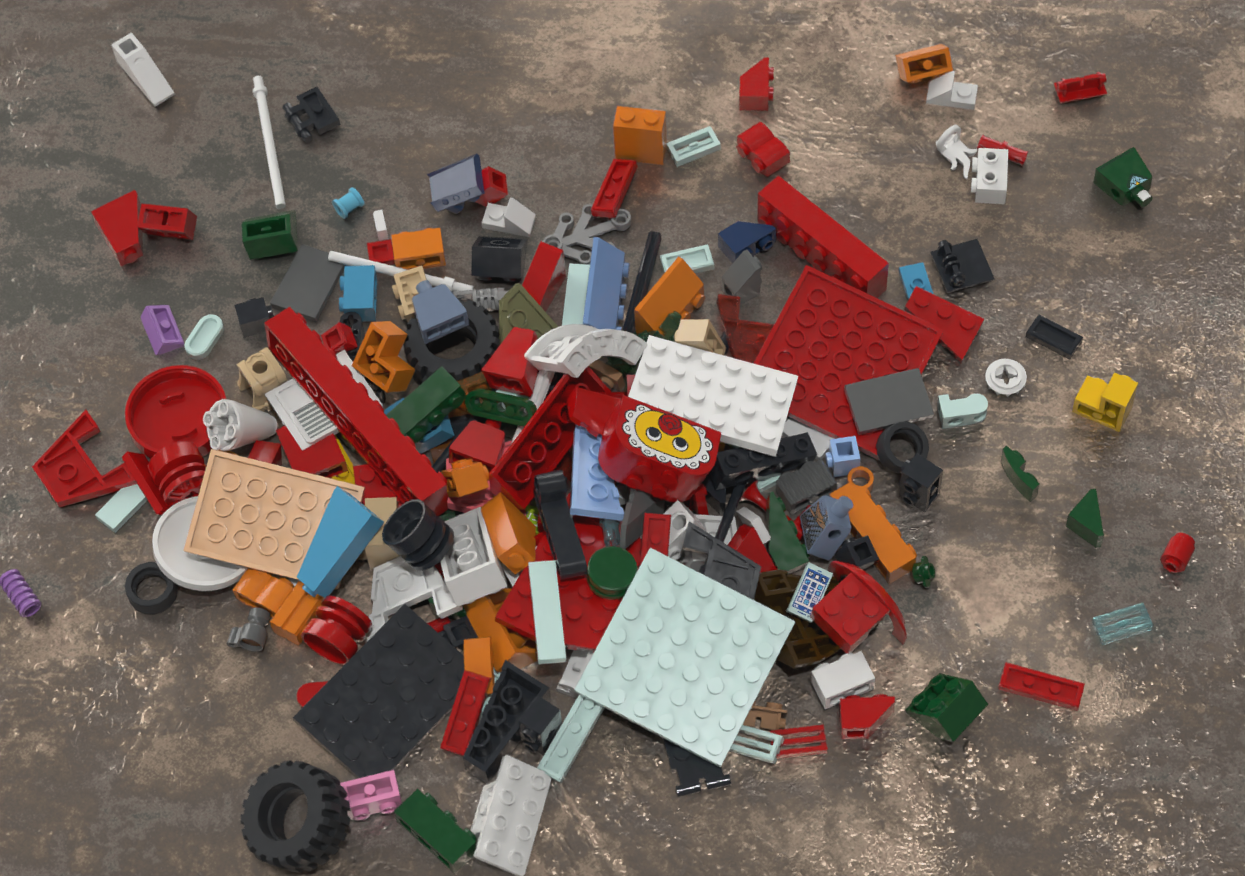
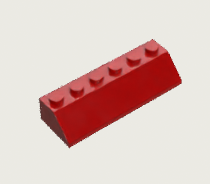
(541, 441)

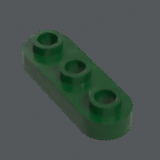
(493, 409)

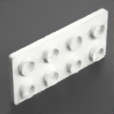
(510, 815)

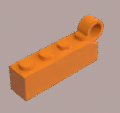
(869, 519)

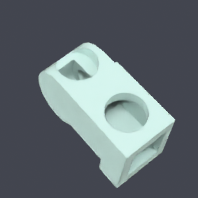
(961, 411)

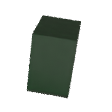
(1086, 519)

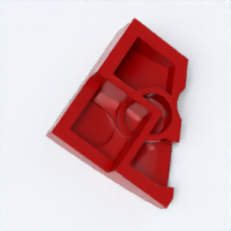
(590, 409)

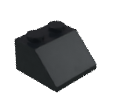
(498, 258)

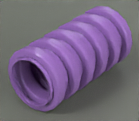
(20, 593)

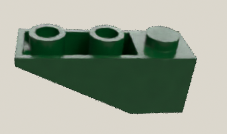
(784, 545)

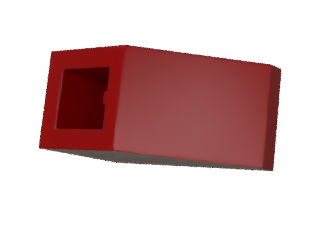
(755, 88)
(864, 715)

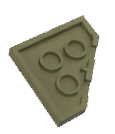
(520, 310)

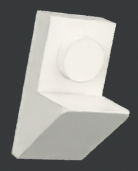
(946, 92)
(509, 219)

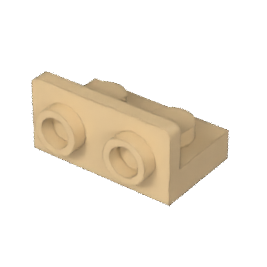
(406, 289)

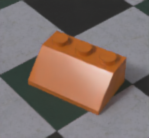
(675, 291)
(505, 642)

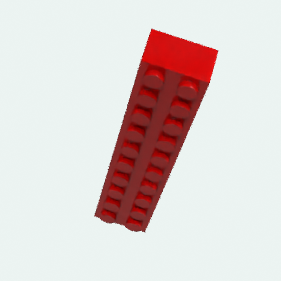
(354, 412)

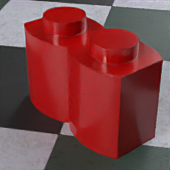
(763, 149)

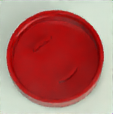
(171, 408)

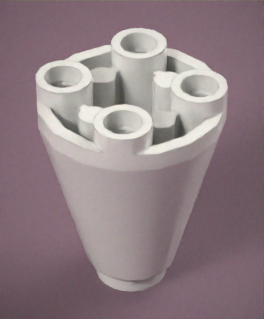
(236, 425)

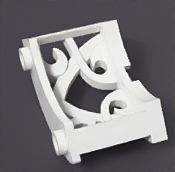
(576, 346)

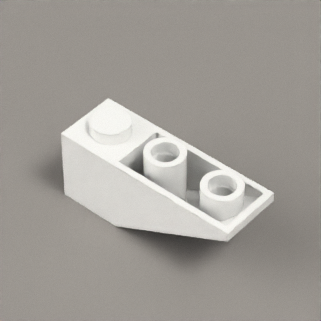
(142, 69)

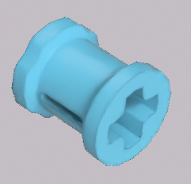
(348, 203)

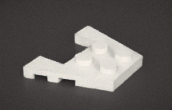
(400, 584)

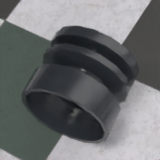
(418, 535)

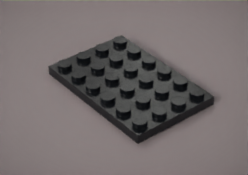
(385, 696)

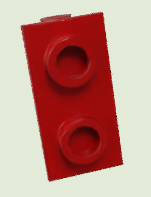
(1081, 88)

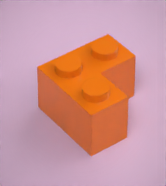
(379, 357)

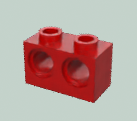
(167, 221)

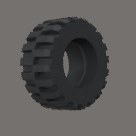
(481, 330)
(267, 808)

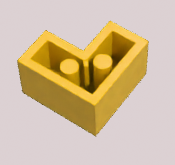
(1105, 402)

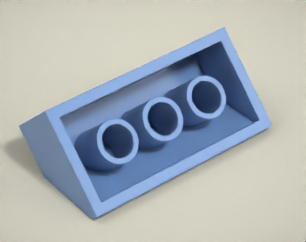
(606, 286)

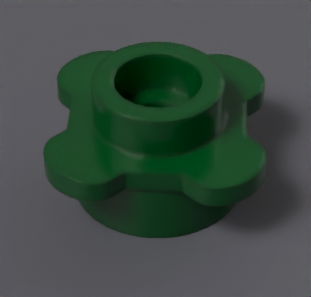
(923, 572)

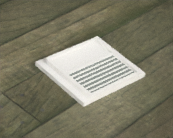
(300, 412)

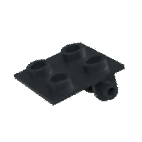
(961, 265)

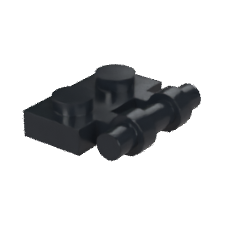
(318, 111)

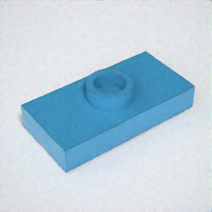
(914, 276)

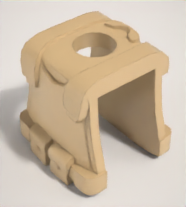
(261, 374)

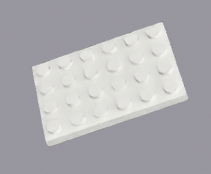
(716, 391)

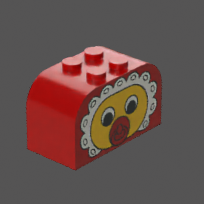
(657, 450)

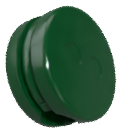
(611, 572)

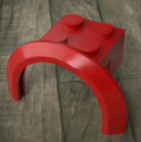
(855, 608)

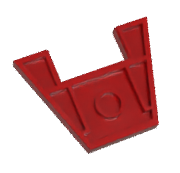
(70, 472)

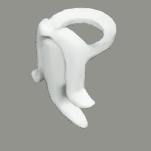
(954, 149)

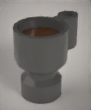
(252, 634)

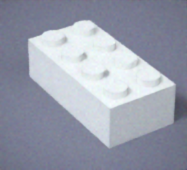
(471, 562)

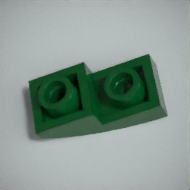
(1014, 467)

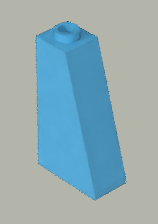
(337, 542)

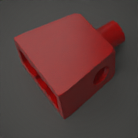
(480, 443)

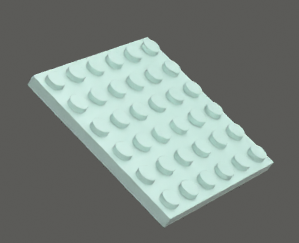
(684, 657)

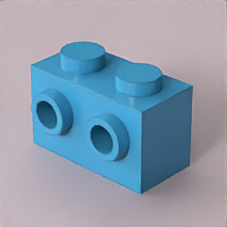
(359, 291)

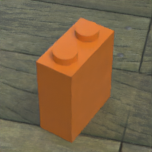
(640, 135)

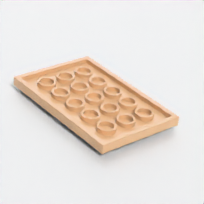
(259, 513)

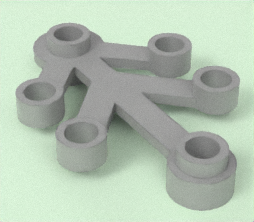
(583, 236)

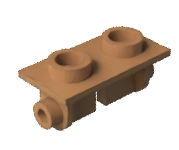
(769, 716)

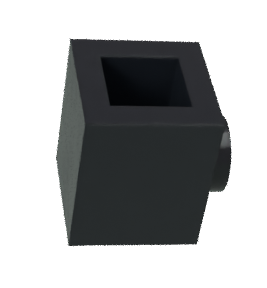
(253, 315)
(857, 552)

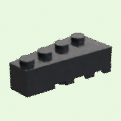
(499, 726)

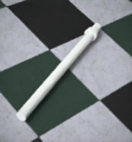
(260, 93)

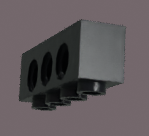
(746, 466)

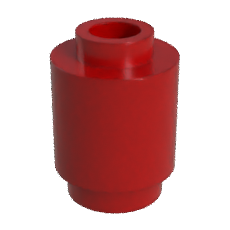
(1178, 552)

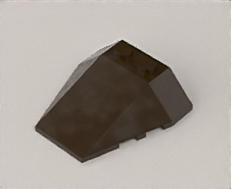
(807, 641)

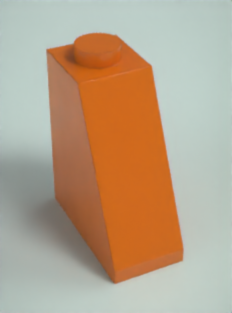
(510, 533)

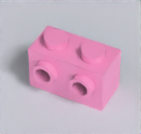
(372, 795)

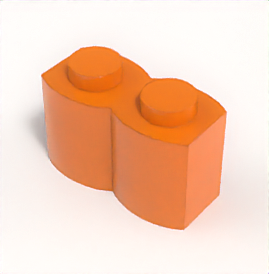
(262, 590)

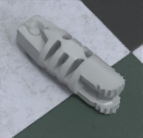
(487, 298)

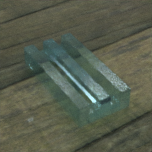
(1125, 633)

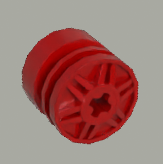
(177, 472)
(336, 630)

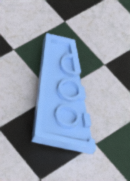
(591, 489)

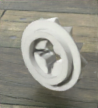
(1013, 370)

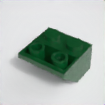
(270, 234)
(947, 706)

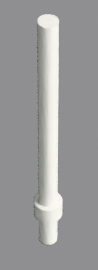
(391, 270)

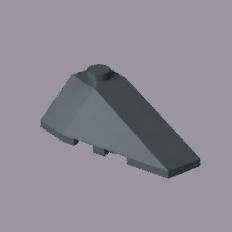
(633, 518)

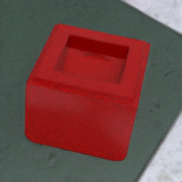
(339, 338)

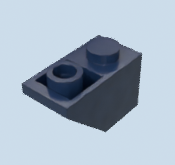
(746, 236)

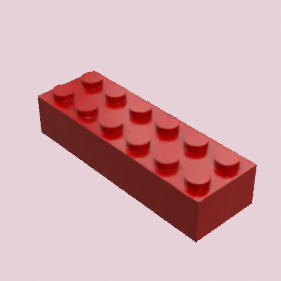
(820, 238)

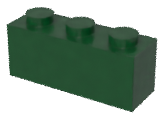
(428, 405)
(436, 830)

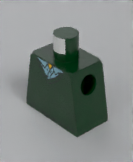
(1125, 178)

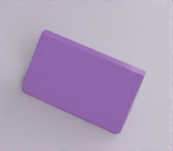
(161, 329)

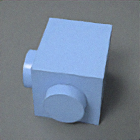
(842, 455)

